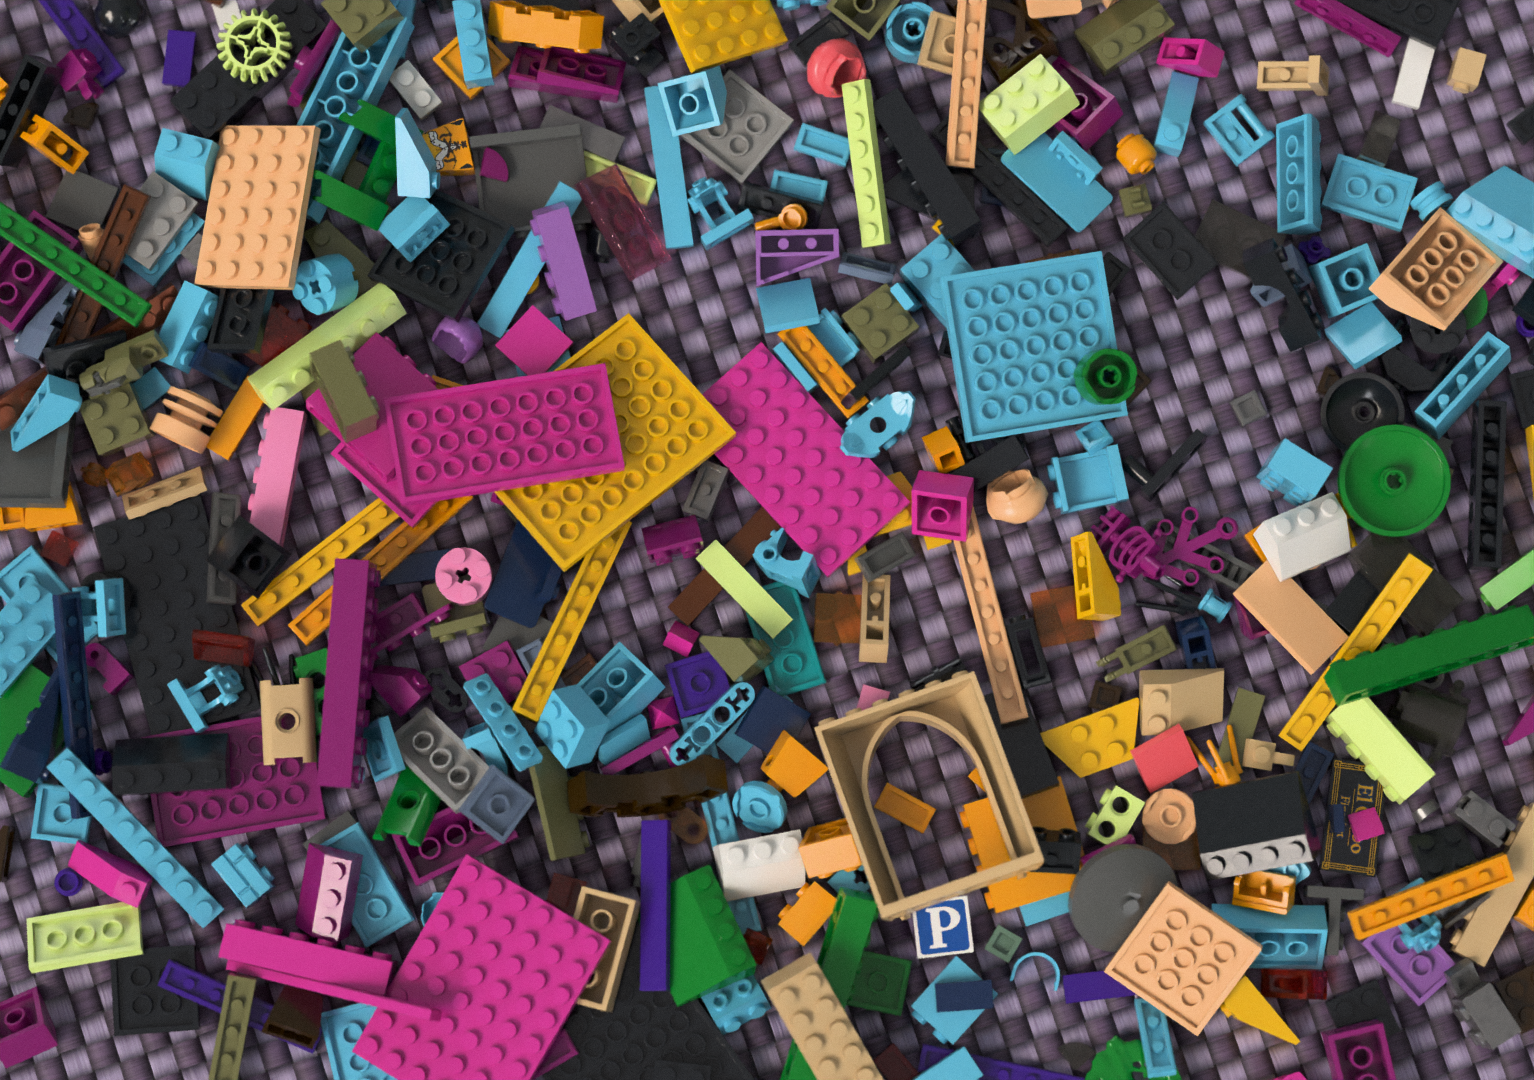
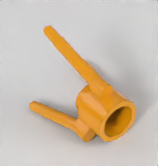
(1225, 773)

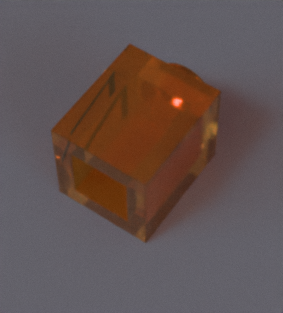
(129, 473)

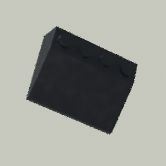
(1254, 826)

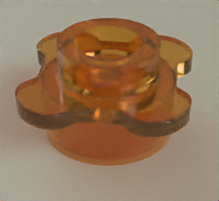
(94, 474)

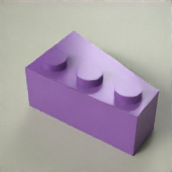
(791, 251)

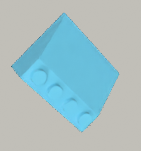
(1501, 216)

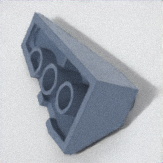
(45, 325)

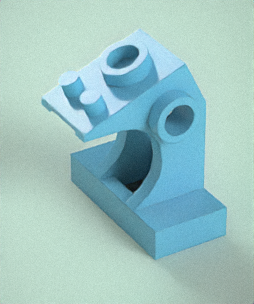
(703, 194)
(798, 574)
(110, 606)
(193, 702)
(483, 739)
(1426, 934)

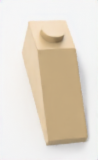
(875, 620)

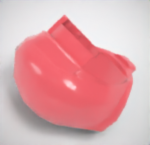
(834, 64)

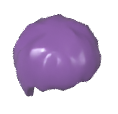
(458, 339)

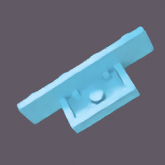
(503, 722)

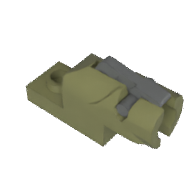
(123, 364)

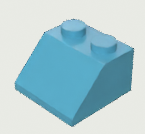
(694, 100)
(186, 162)

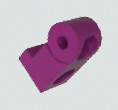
(109, 666)

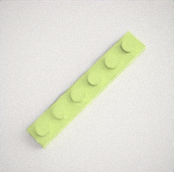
(866, 163)

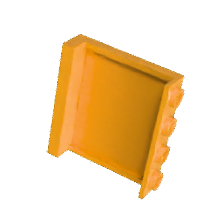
(1046, 810)

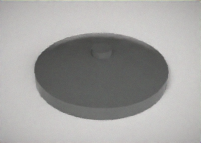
(1116, 892)

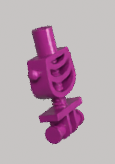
(1132, 549)

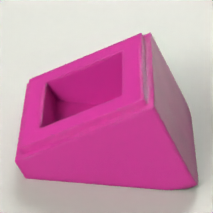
(1365, 824)

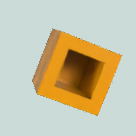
(943, 450)

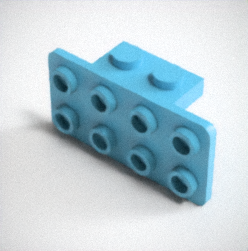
(1061, 178)

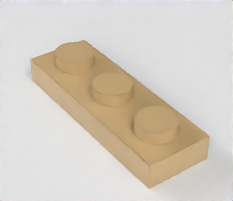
(164, 493)

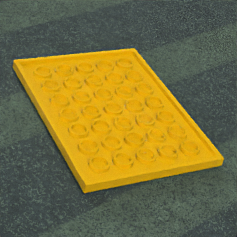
(663, 437)

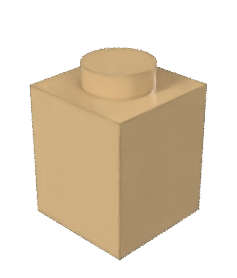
(1466, 70)

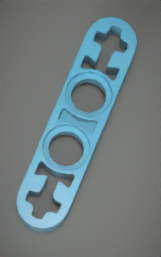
(715, 728)

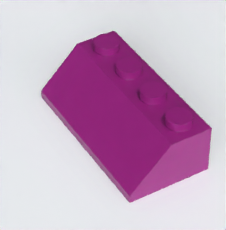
(446, 845)

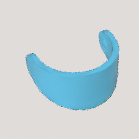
(1051, 960)

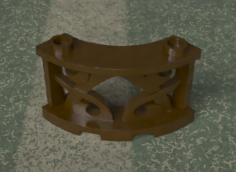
(999, 64)

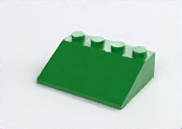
(704, 939)

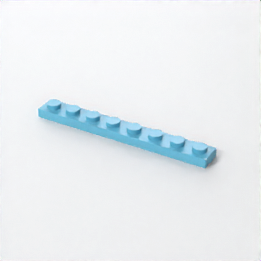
(135, 837)

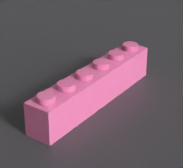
(277, 472)

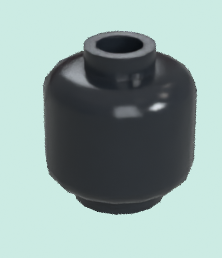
(598, 246)

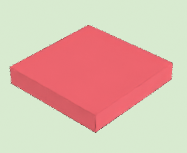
(1164, 758)

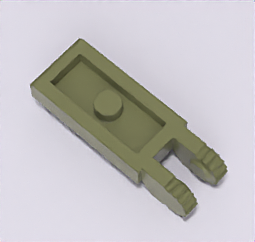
(1140, 652)

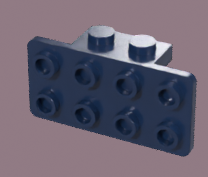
(523, 580)

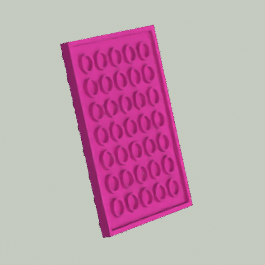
(500, 973)

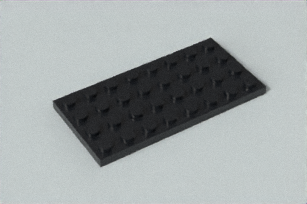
(167, 579)

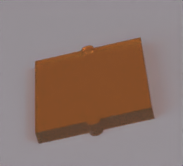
(837, 618)

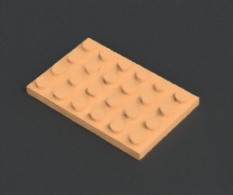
(257, 207)

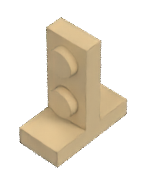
(1294, 76)

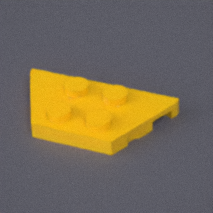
(1096, 739)

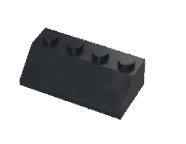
(171, 764)

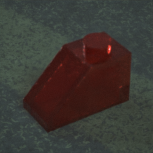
(1294, 984)

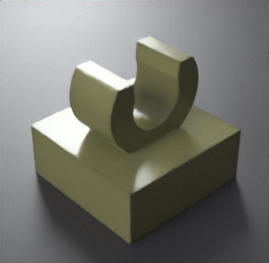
(1135, 200)

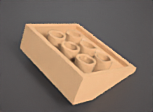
(1436, 272)

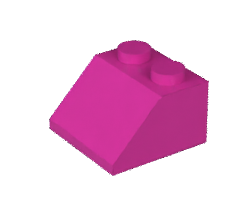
(942, 505)

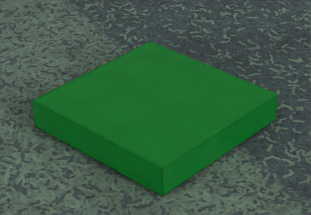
(881, 983)

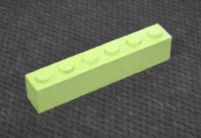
(353, 325)

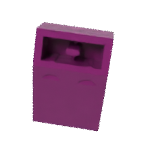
(673, 540)

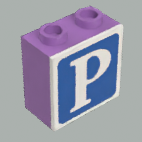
(943, 929)

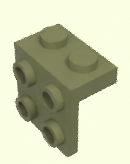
(462, 620)

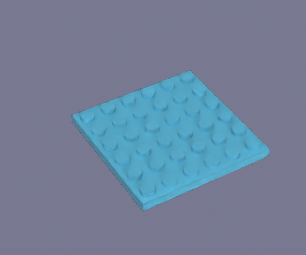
(1021, 338)

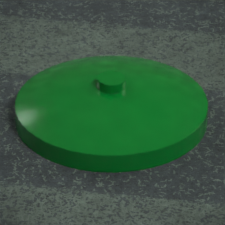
(1394, 480)

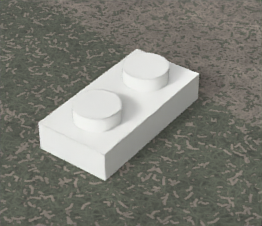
(415, 90)

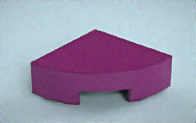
(493, 165)

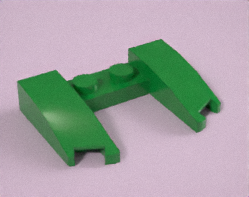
(368, 202)

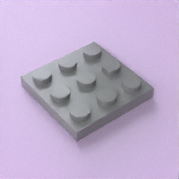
(748, 130)

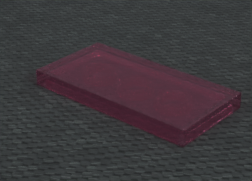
(623, 222)

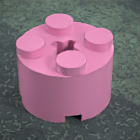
(457, 562)

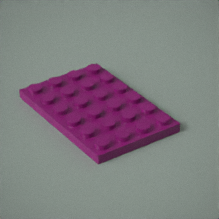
(258, 797)

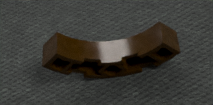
(649, 791)

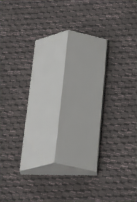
(440, 758)

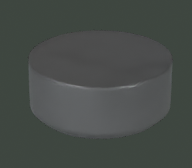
(1425, 810)

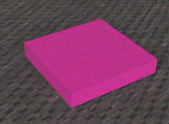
(534, 343)

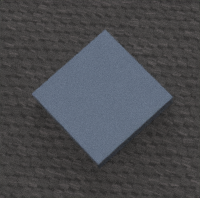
(497, 804)

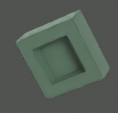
(1003, 943)

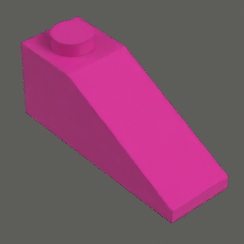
(111, 873)

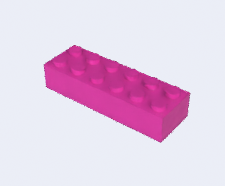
(307, 958)

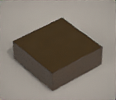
(1104, 695)

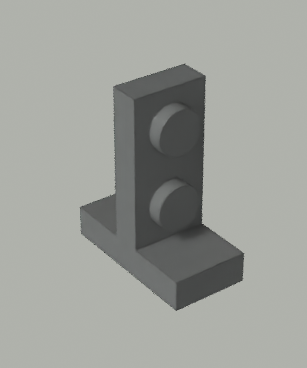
(1334, 911)

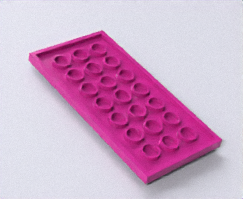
(503, 434)
(794, 462)

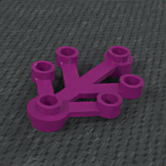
(1184, 550)

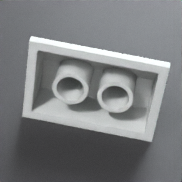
(1304, 536)
(760, 865)

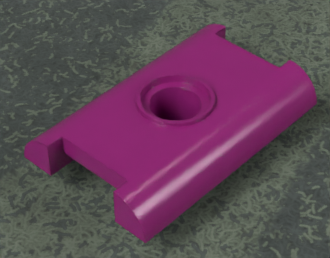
(311, 63)

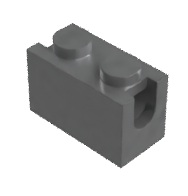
(1481, 819)

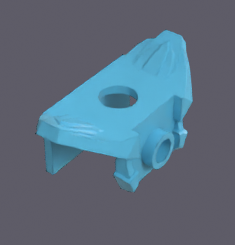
(897, 412)

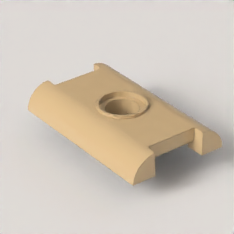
(275, 704)

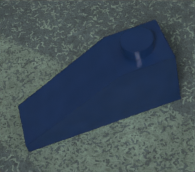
(1195, 643)

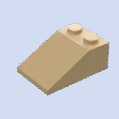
(1179, 697)

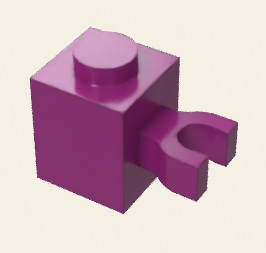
(78, 73)

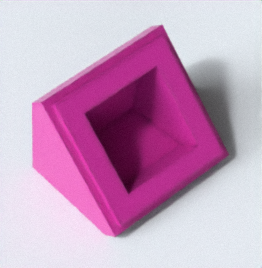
(681, 639)

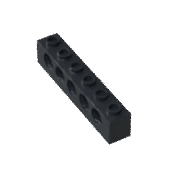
(1486, 485)

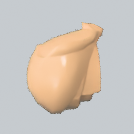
(1016, 497)

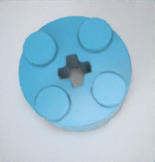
(900, 22)
(325, 283)

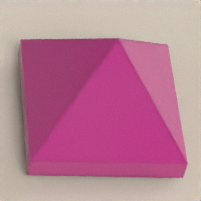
(663, 713)

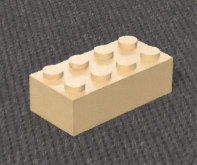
(615, 919)

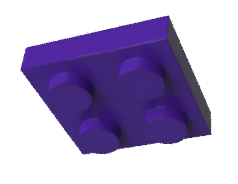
(697, 683)

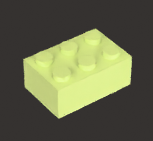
(1028, 104)

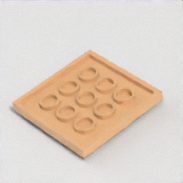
(1183, 958)

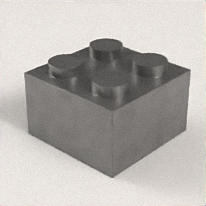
(1485, 1016)

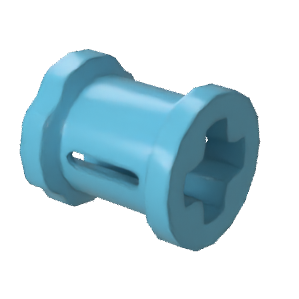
(1214, 605)

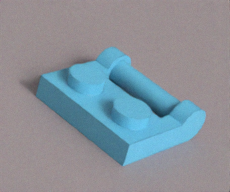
(1232, 135)

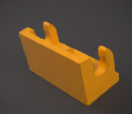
(1265, 891)

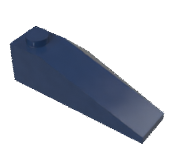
(37, 745)

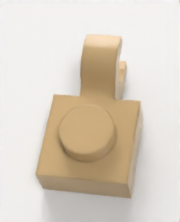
(1262, 755)

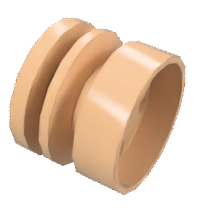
(186, 419)

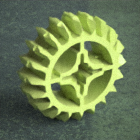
(244, 41)

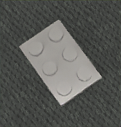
(161, 221)

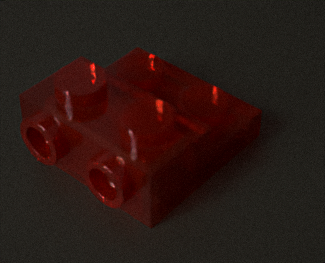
(279, 334)

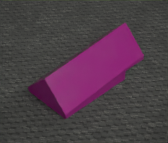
(567, 73)

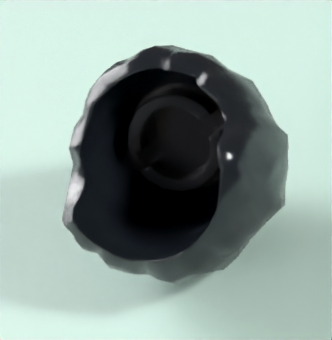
(119, 17)

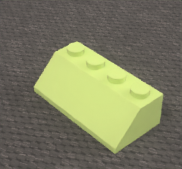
(1380, 748)

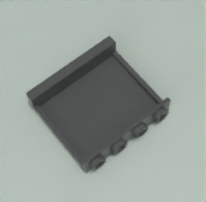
(535, 166)
(38, 472)

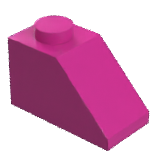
(1191, 56)

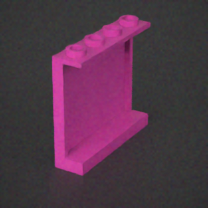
(387, 376)

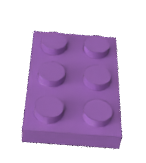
(1414, 972)

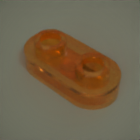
(682, 822)

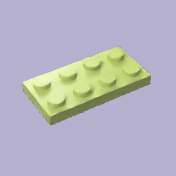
(84, 936)

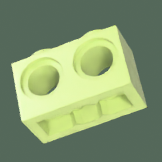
(1120, 821)

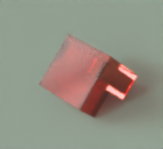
(565, 892)

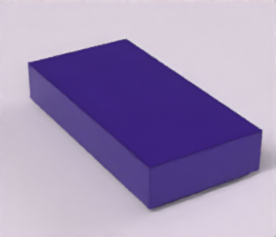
(179, 58)

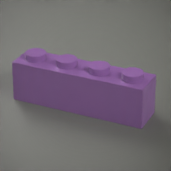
(564, 261)

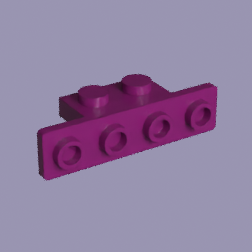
(404, 619)

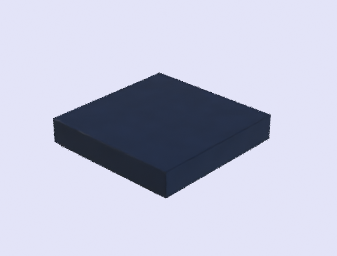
(769, 717)

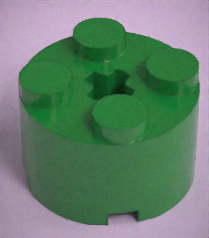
(1119, 383)

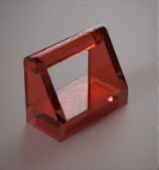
(223, 648)

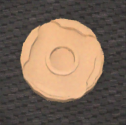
(1169, 816)

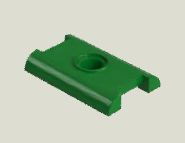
(408, 809)

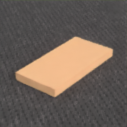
(1291, 617)

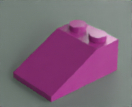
(1096, 110)

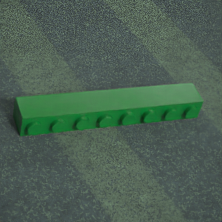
(1430, 655)
(839, 960)

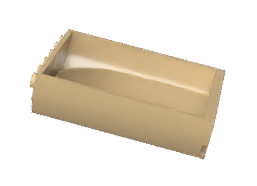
(962, 713)

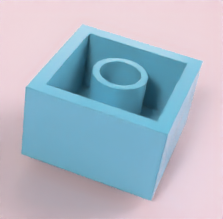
(1345, 280)
(571, 726)

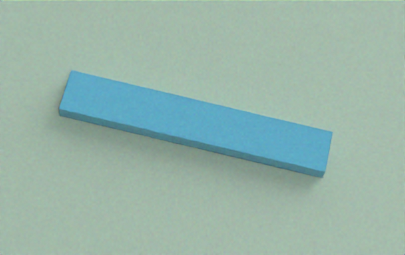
(668, 174)
(522, 272)

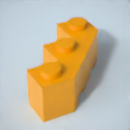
(545, 26)

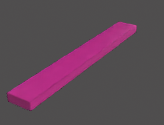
(338, 991)

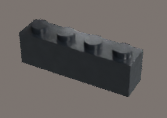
(25, 98)

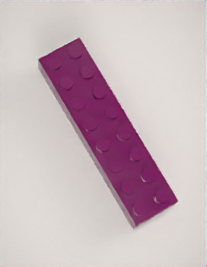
(347, 674)

